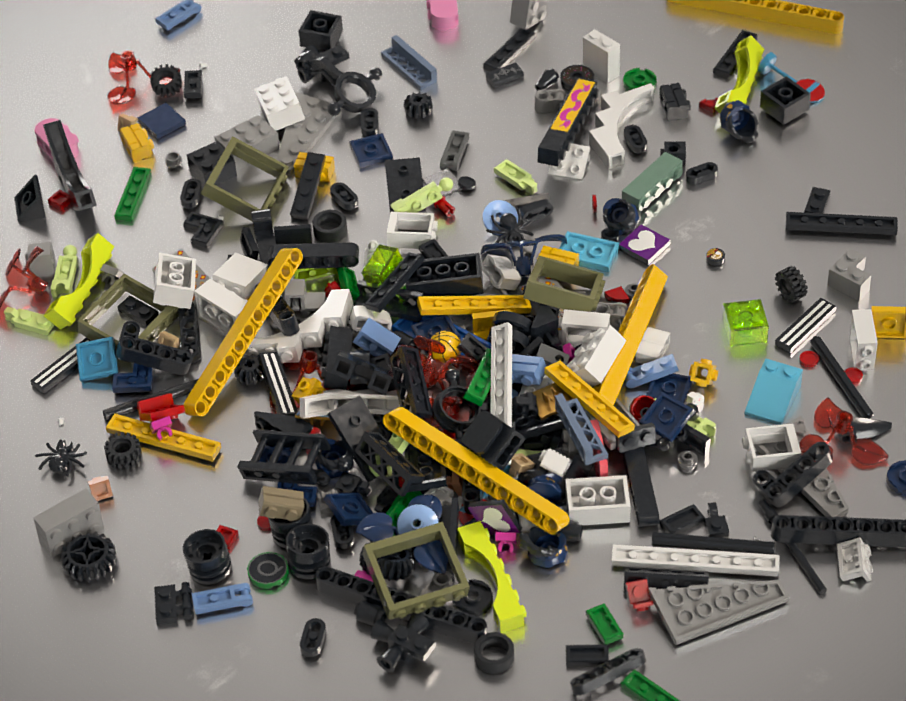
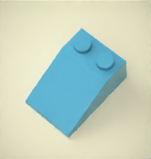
(774, 391)

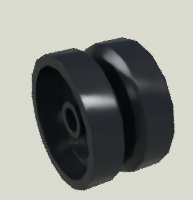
(520, 329)

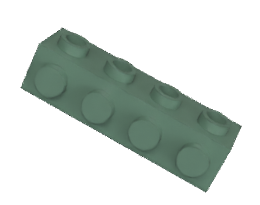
(653, 181)

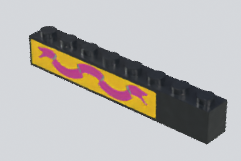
(567, 122)

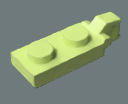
(516, 176)
(28, 320)

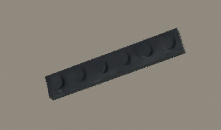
(841, 223)

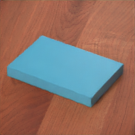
(592, 251)

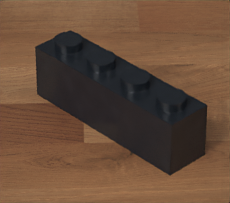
(336, 340)

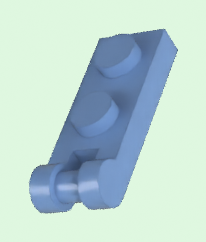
(177, 14)
(651, 371)
(222, 598)

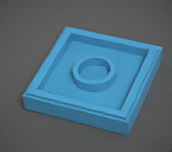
(96, 359)

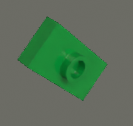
(348, 281)
(604, 624)

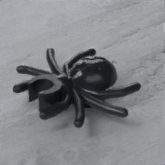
(510, 227)
(59, 459)

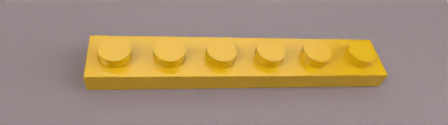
(472, 304)
(589, 399)
(178, 442)

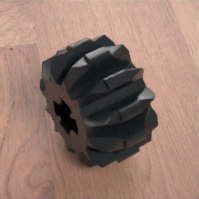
(418, 105)
(249, 370)

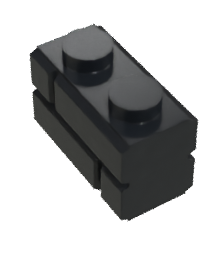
(674, 101)

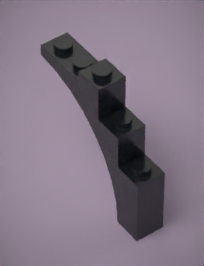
(66, 167)

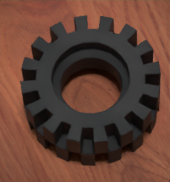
(168, 88)
(791, 284)
(121, 442)

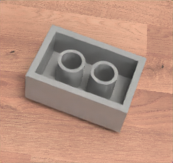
(253, 132)
(68, 519)

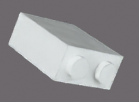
(601, 56)
(240, 275)

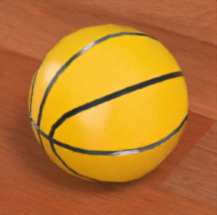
(450, 341)

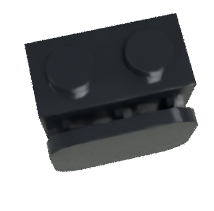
(492, 439)

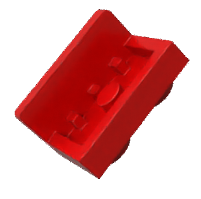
(158, 408)

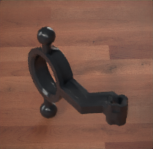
(314, 66)
(524, 404)

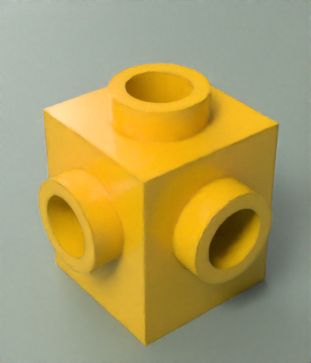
(696, 372)
(307, 388)

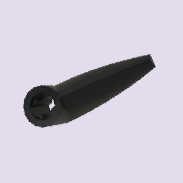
(865, 429)
(576, 470)

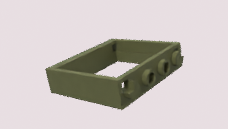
(258, 160)
(110, 296)
(561, 297)
(406, 541)

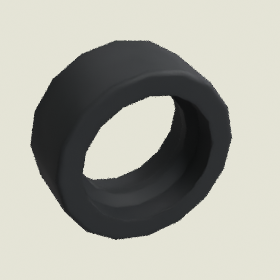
(332, 235)
(494, 639)

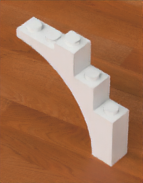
(614, 111)
(312, 331)
(331, 399)

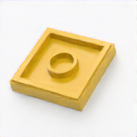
(889, 321)

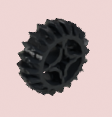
(88, 556)
(393, 566)

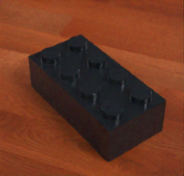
(448, 276)

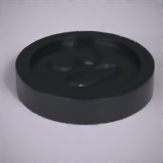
(466, 183)

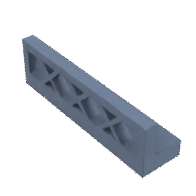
(414, 62)
(578, 433)

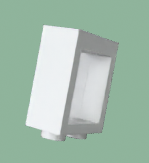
(410, 221)
(582, 320)
(863, 339)
(771, 434)

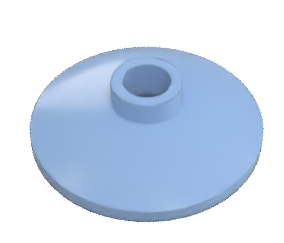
(497, 209)
(414, 513)

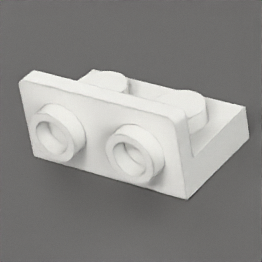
(854, 560)

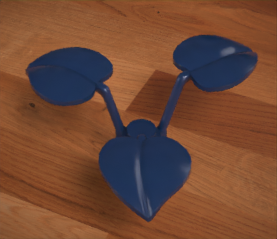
(523, 264)
(429, 555)

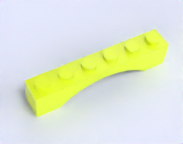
(748, 57)
(94, 254)
(477, 546)

